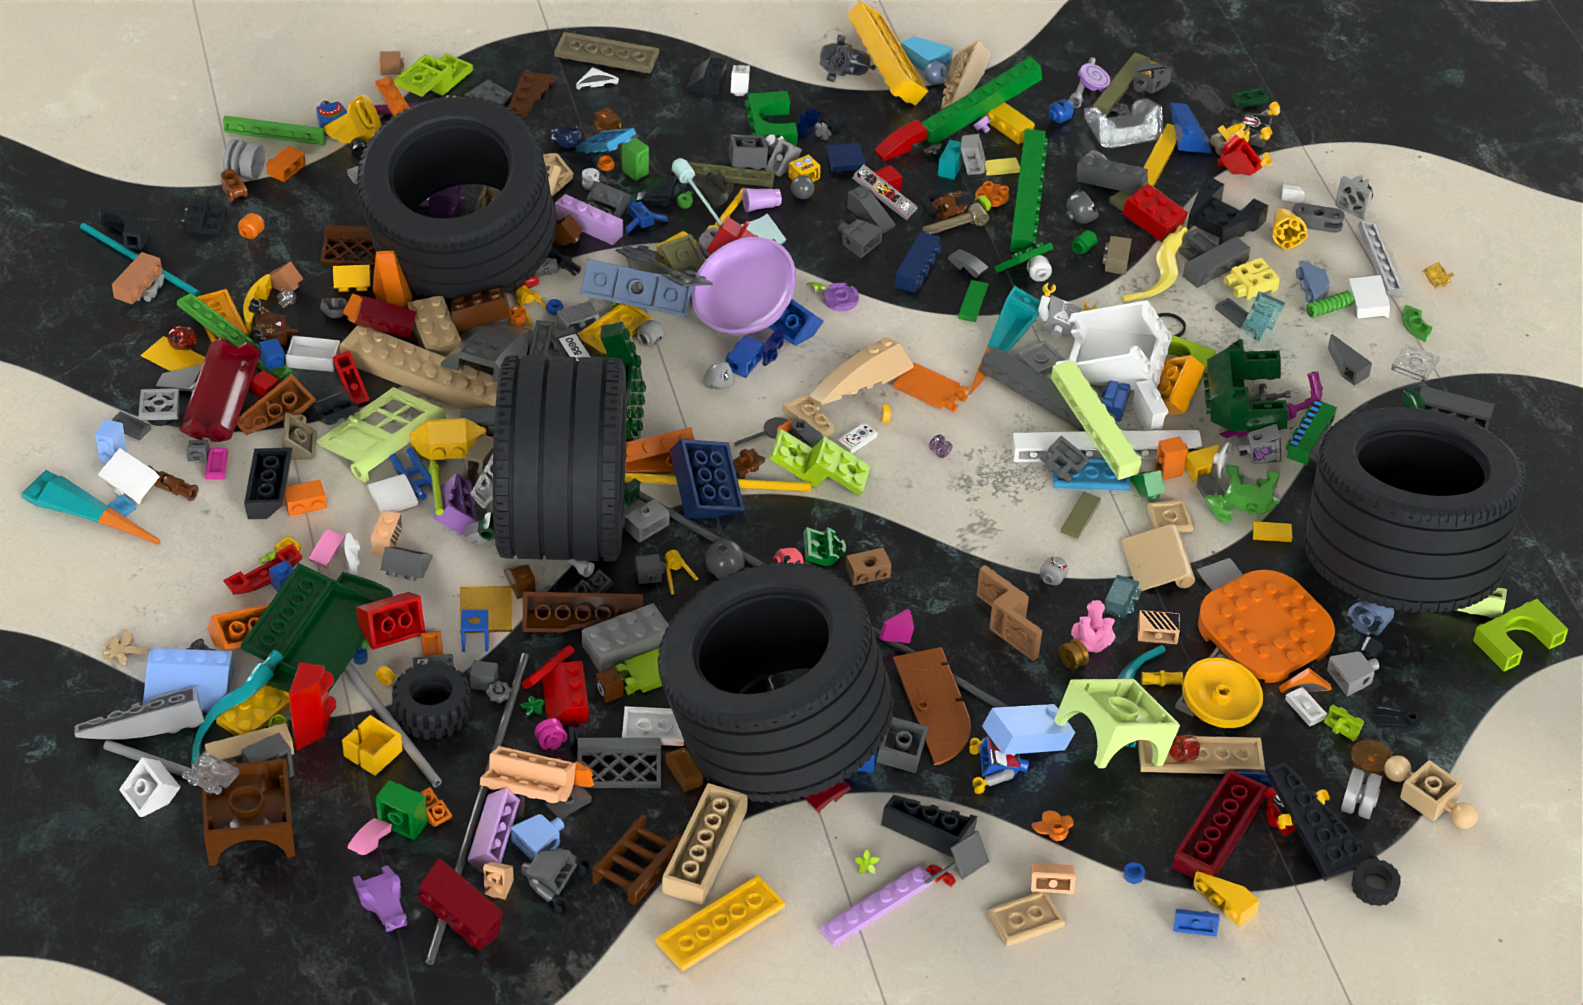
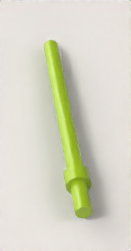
(434, 471)

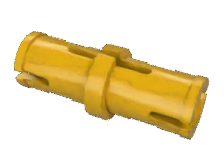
(1161, 678)

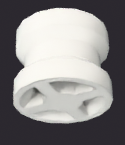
(589, 176)

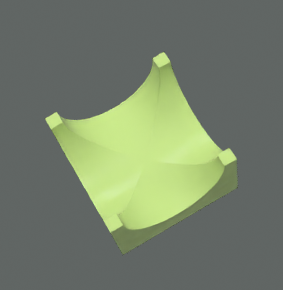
(1120, 715)

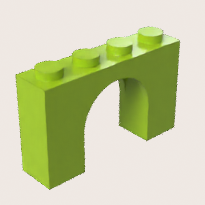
(1183, 347)
(1529, 617)

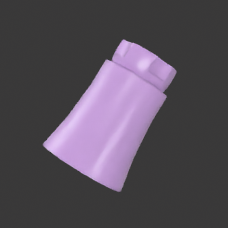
(760, 198)

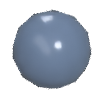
(935, 72)

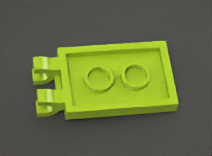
(643, 672)

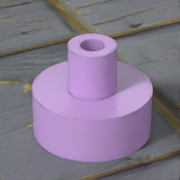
(983, 124)

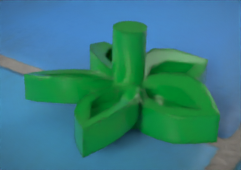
(533, 706)

